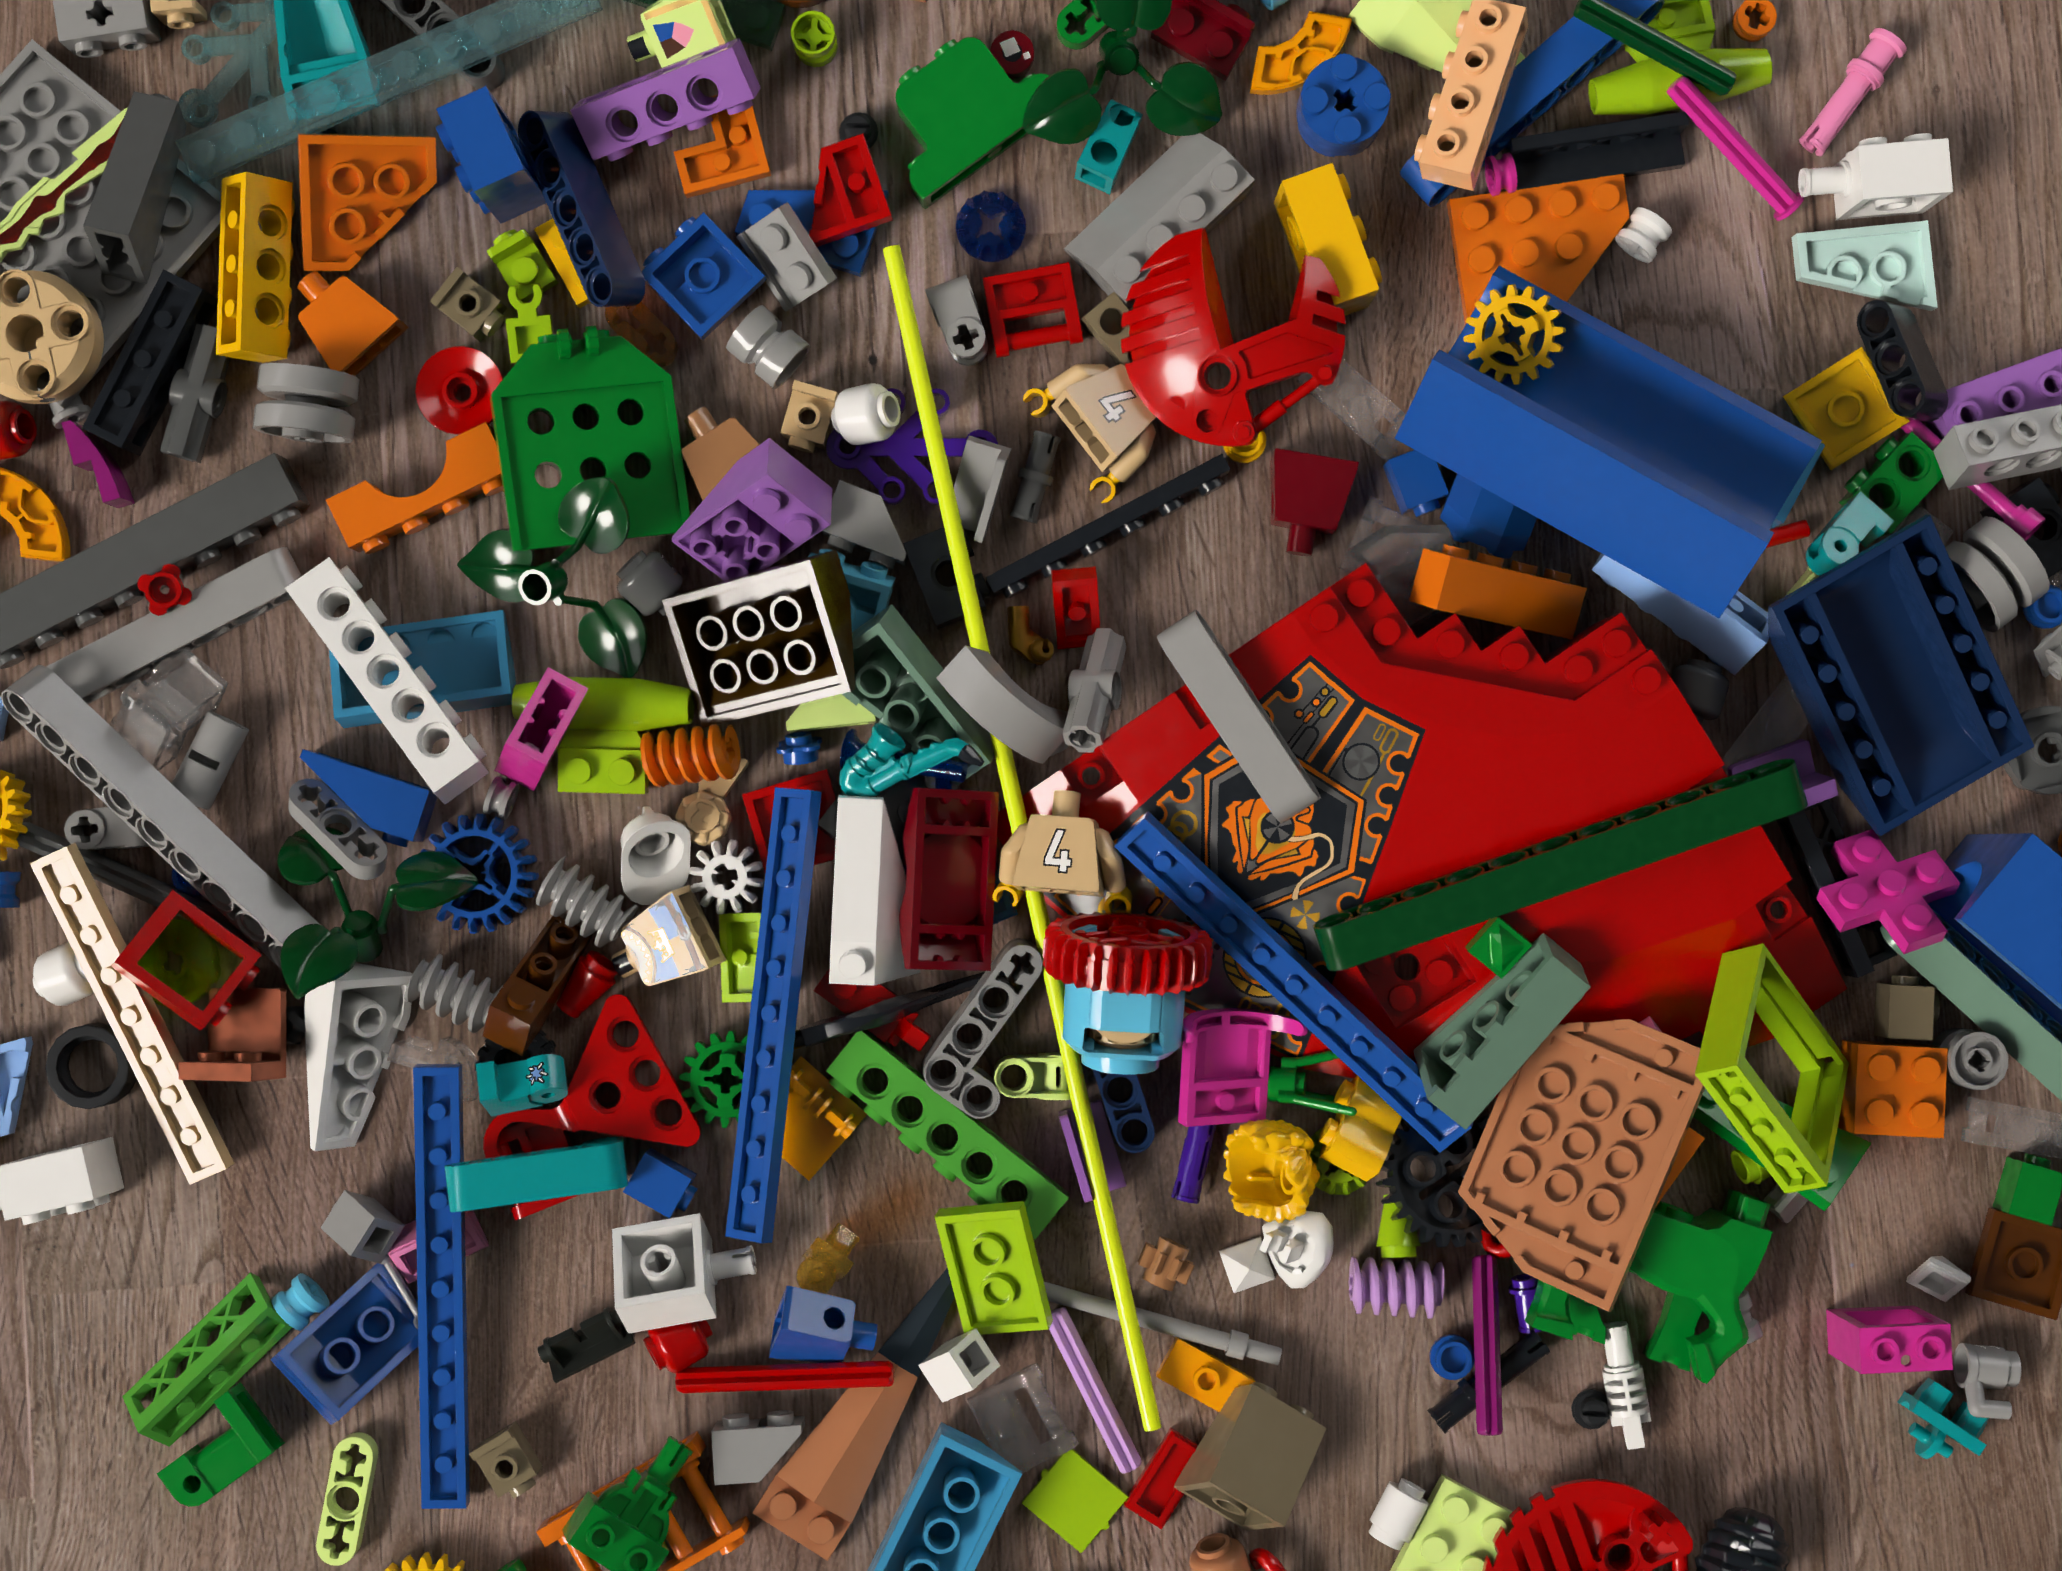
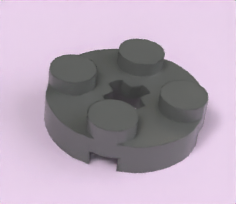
(2029, 769)

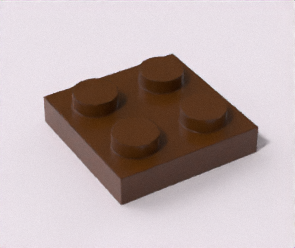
(2018, 1264)

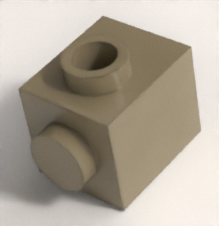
(1905, 1009)

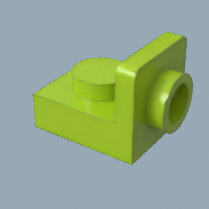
(521, 263)

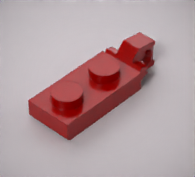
(857, 997)

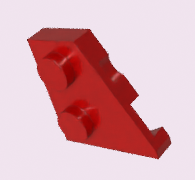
(847, 192)

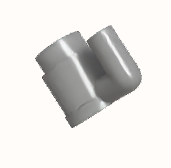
(1986, 1368)

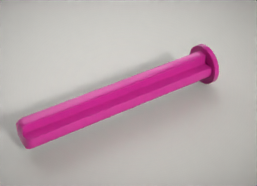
(1734, 147)

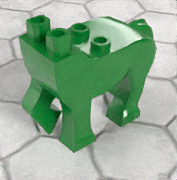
(1702, 1267)

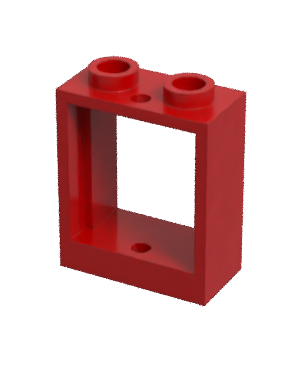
(217, 1006)

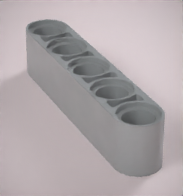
(1238, 716)

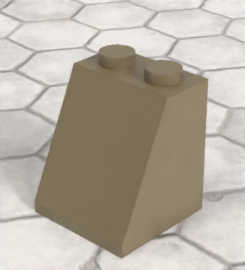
(1253, 1459)

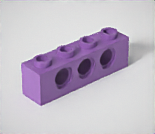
(724, 65)

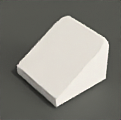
(1784, 1205)

